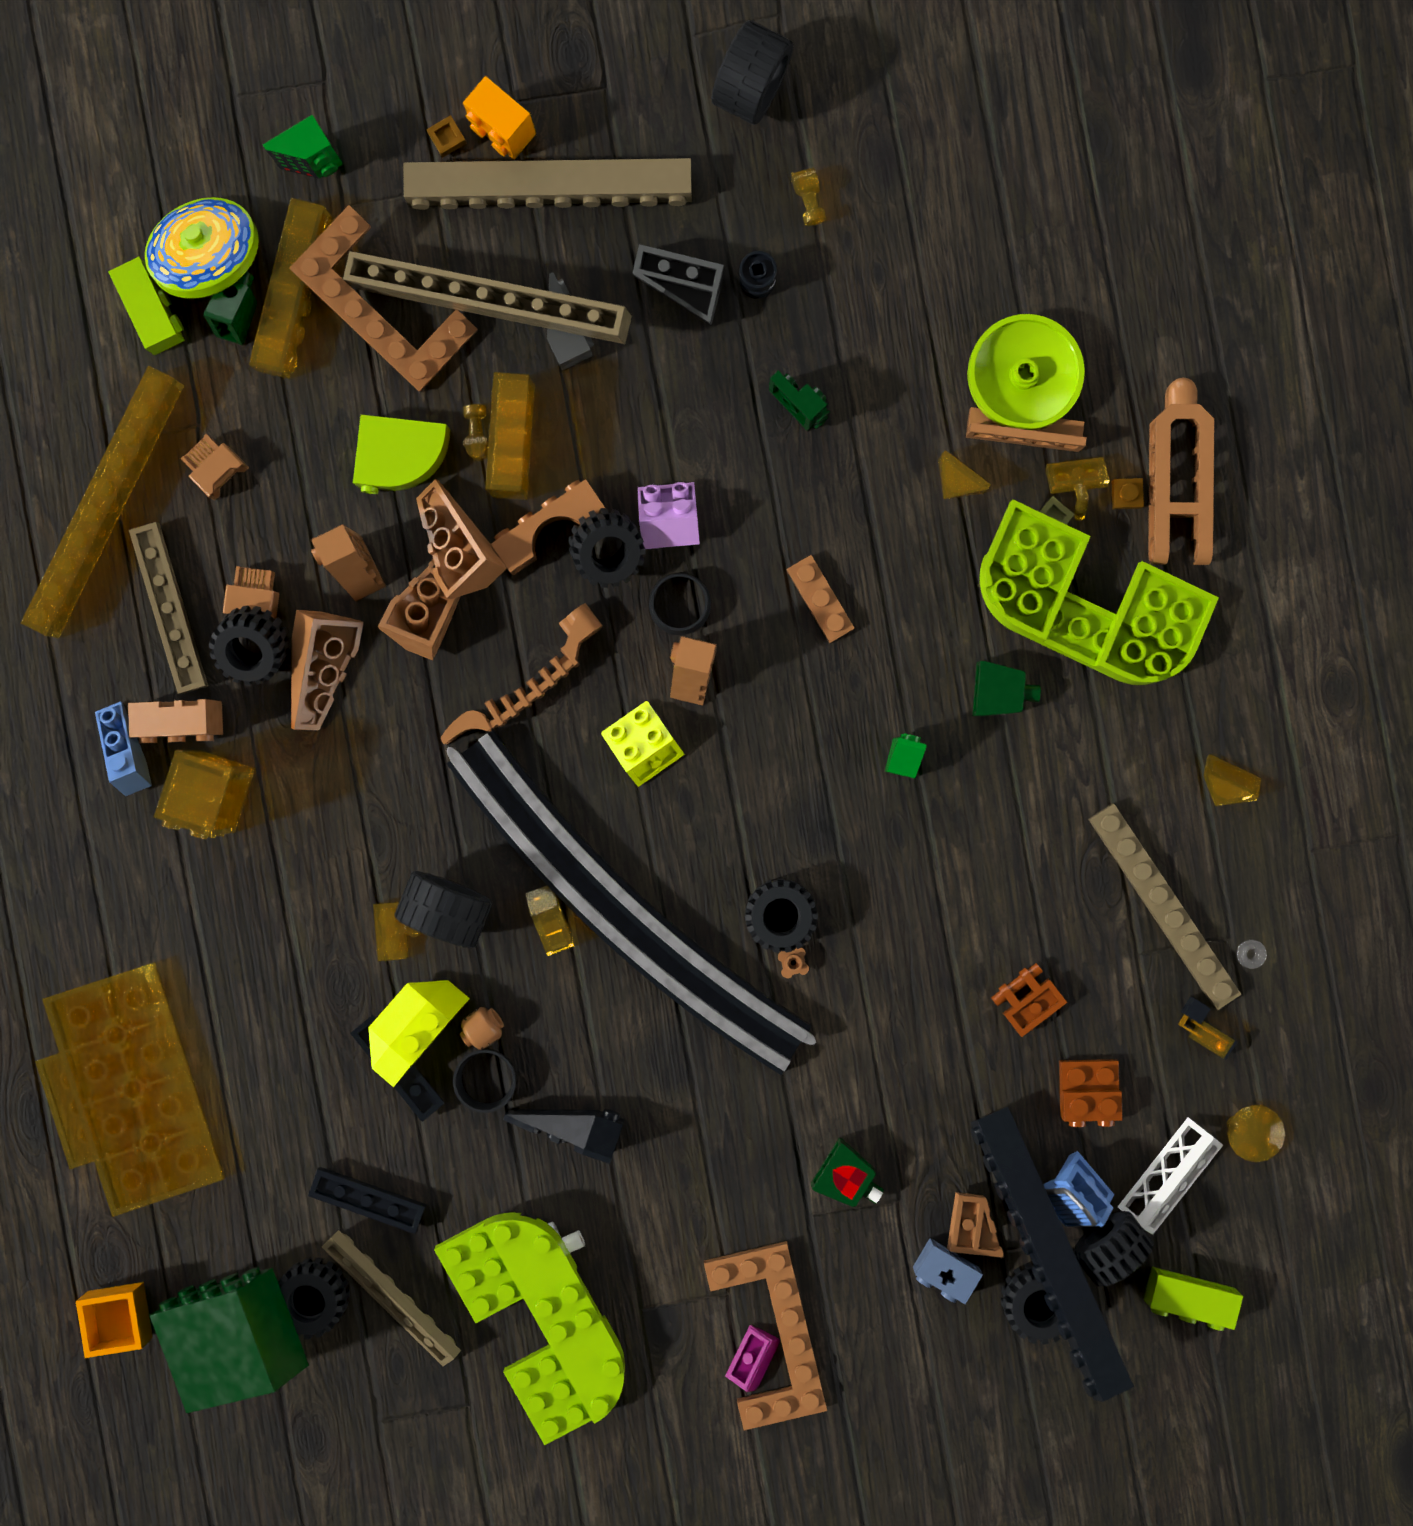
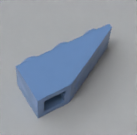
(122, 755)

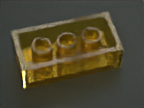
(510, 436)

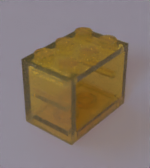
(203, 793)

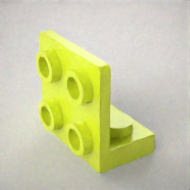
(642, 743)

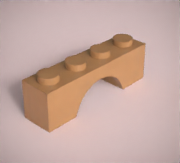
(517, 545)

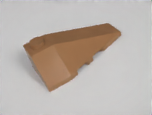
(459, 550)
(419, 615)
(319, 657)

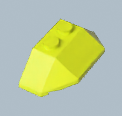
(411, 1025)

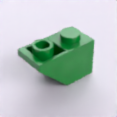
(905, 755)

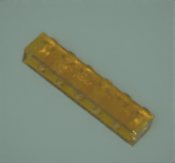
(287, 295)

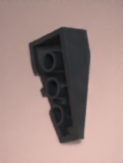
(590, 1131)

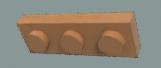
(820, 599)

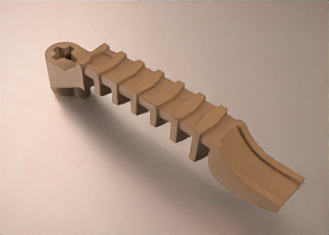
(579, 627)

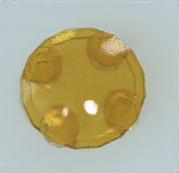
(1256, 1133)

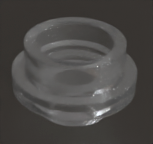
(1257, 960)

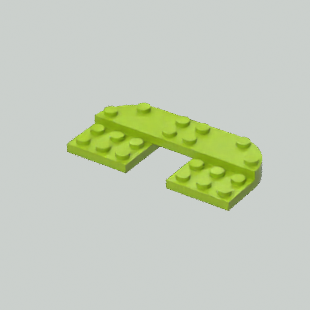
(1027, 587)
(526, 1259)

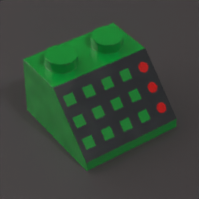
(304, 150)

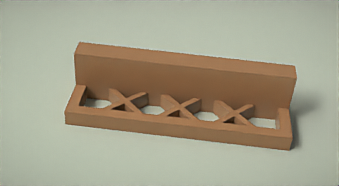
(1061, 435)

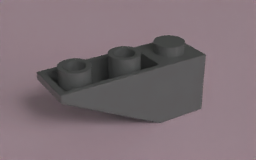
(567, 347)

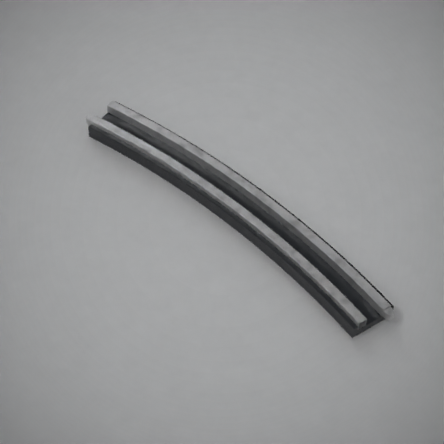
(619, 912)

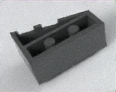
(681, 278)

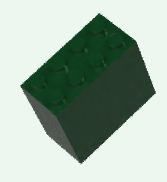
(229, 1340)

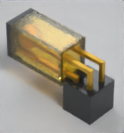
(1203, 1032)

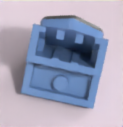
(1079, 1194)

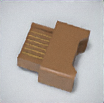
(212, 465)
(252, 588)

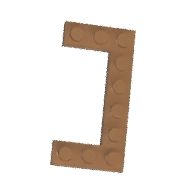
(317, 272)
(806, 1393)

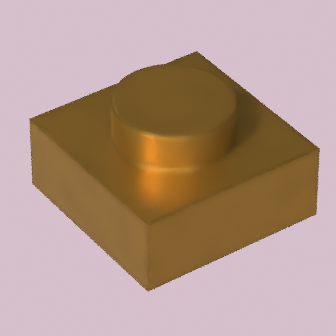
(446, 136)
(1127, 493)

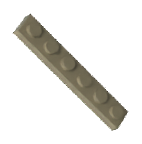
(168, 608)
(396, 1303)

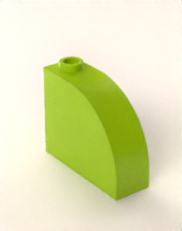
(397, 453)

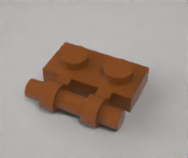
(1034, 1006)

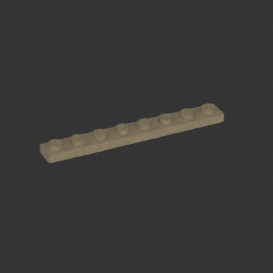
(1164, 907)

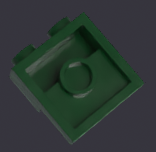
(804, 405)

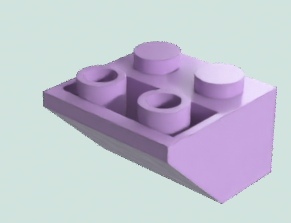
(668, 515)

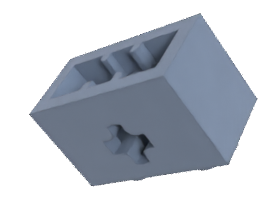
(938, 1258)

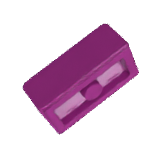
(752, 1358)

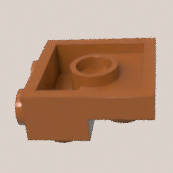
(1090, 1092)

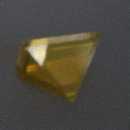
(958, 479)
(1229, 783)

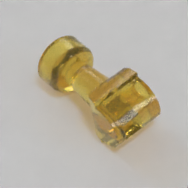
(807, 185)
(475, 444)

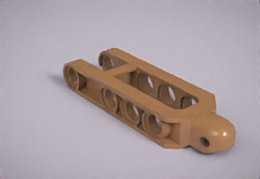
(1181, 404)

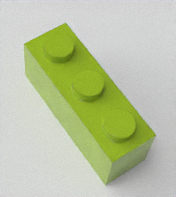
(147, 306)
(1193, 1299)

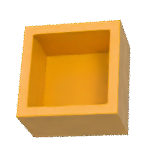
(499, 118)
(114, 1320)

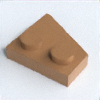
(972, 1227)

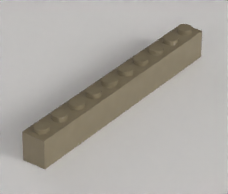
(547, 183)
(488, 297)

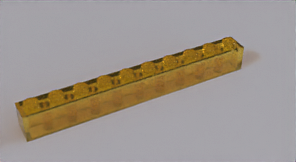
(102, 503)

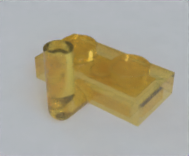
(1077, 477)
(390, 933)

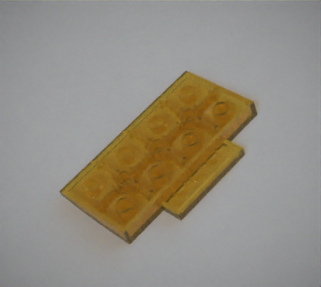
(126, 1091)

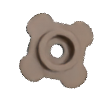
(800, 966)

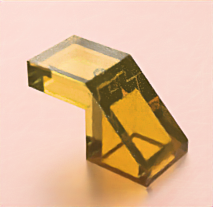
(549, 920)

